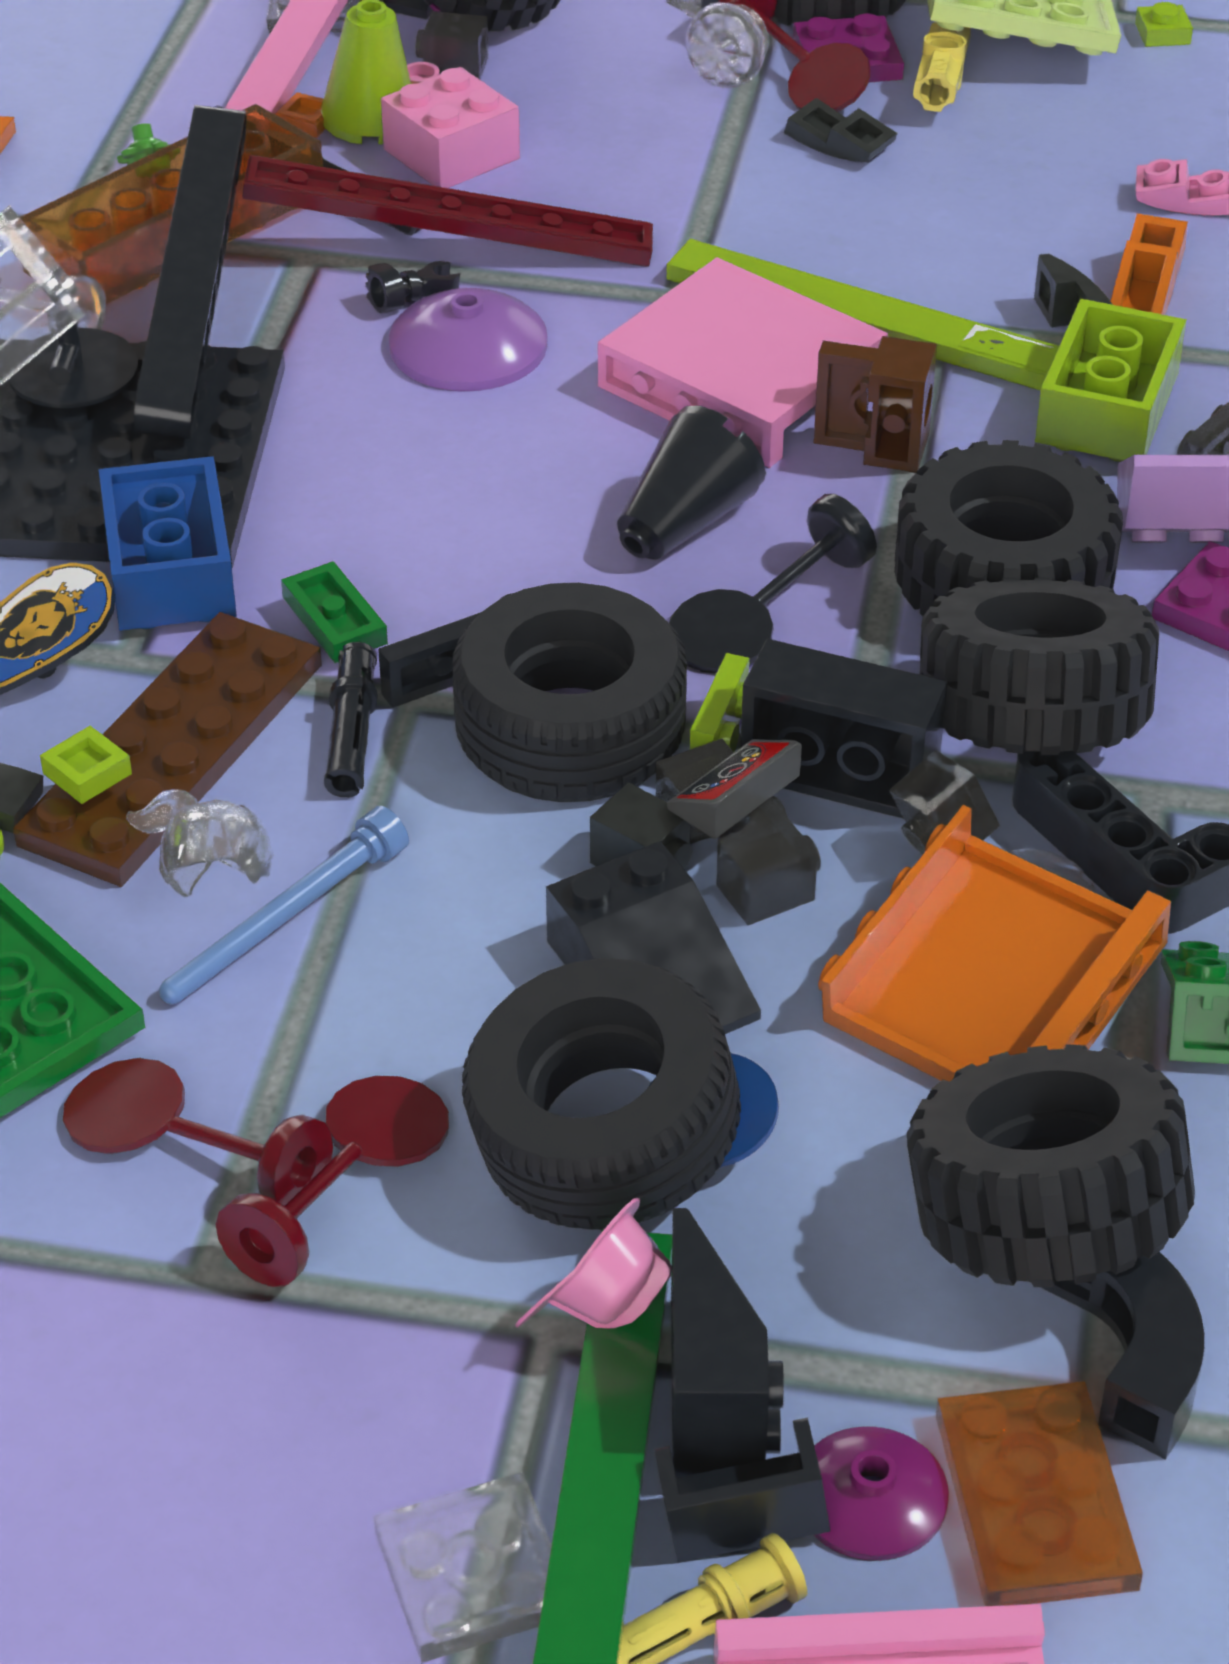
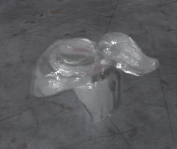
(202, 834)

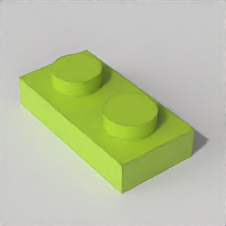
(722, 705)

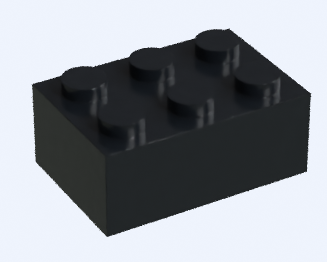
(854, 720)

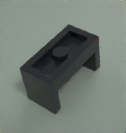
(744, 1502)

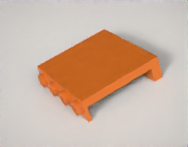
(987, 958)

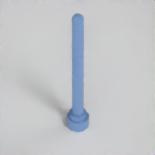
(376, 837)

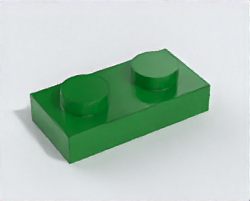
(333, 609)

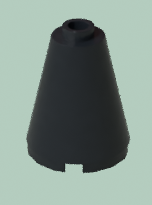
(689, 483)

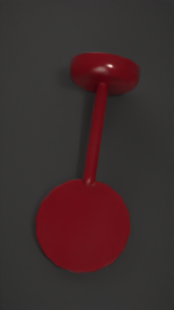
(830, 73)
(142, 1099)
(370, 1122)

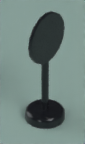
(740, 623)

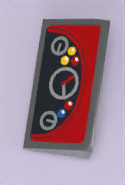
(738, 785)

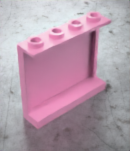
(729, 347)

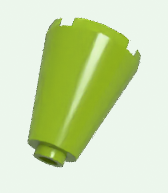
(364, 70)

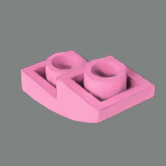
(1169, 187)

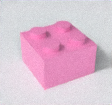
(450, 128)

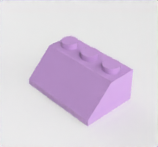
(1174, 496)

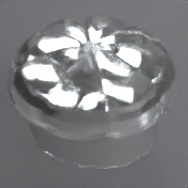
(727, 44)

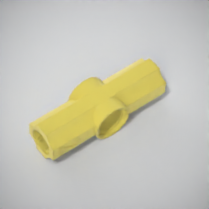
(941, 67)

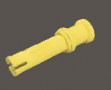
(721, 1593)

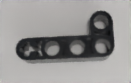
(1120, 843)

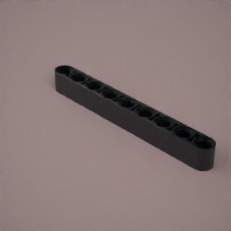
(190, 274)

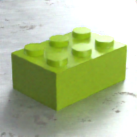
(1110, 381)

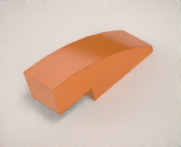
(1150, 264)

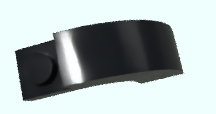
(1163, 1346)

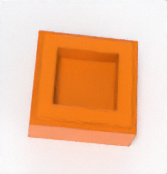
(304, 113)

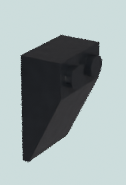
(651, 914)
(720, 1368)

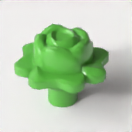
(143, 144)

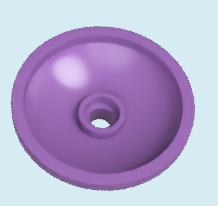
(468, 340)

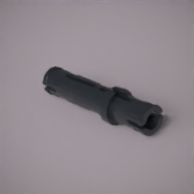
(352, 702)

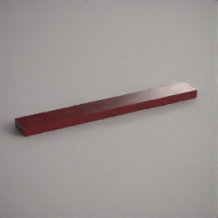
(448, 210)

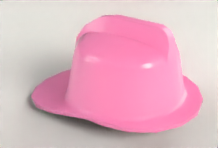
(613, 1278)

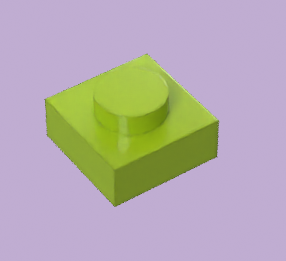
(1163, 25)
(85, 764)

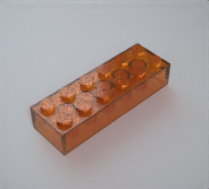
(123, 220)

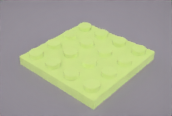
(1078, 23)

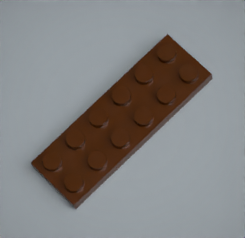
(177, 737)

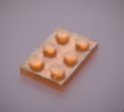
(1037, 1495)

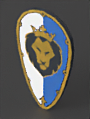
(51, 621)

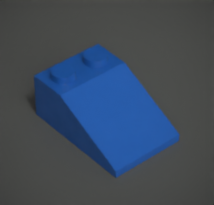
(167, 543)

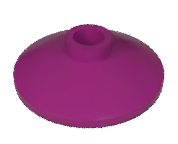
(886, 1515)

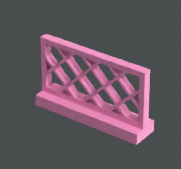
(889, 1637)

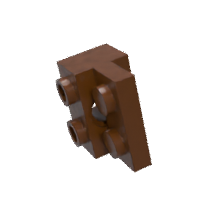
(899, 384)

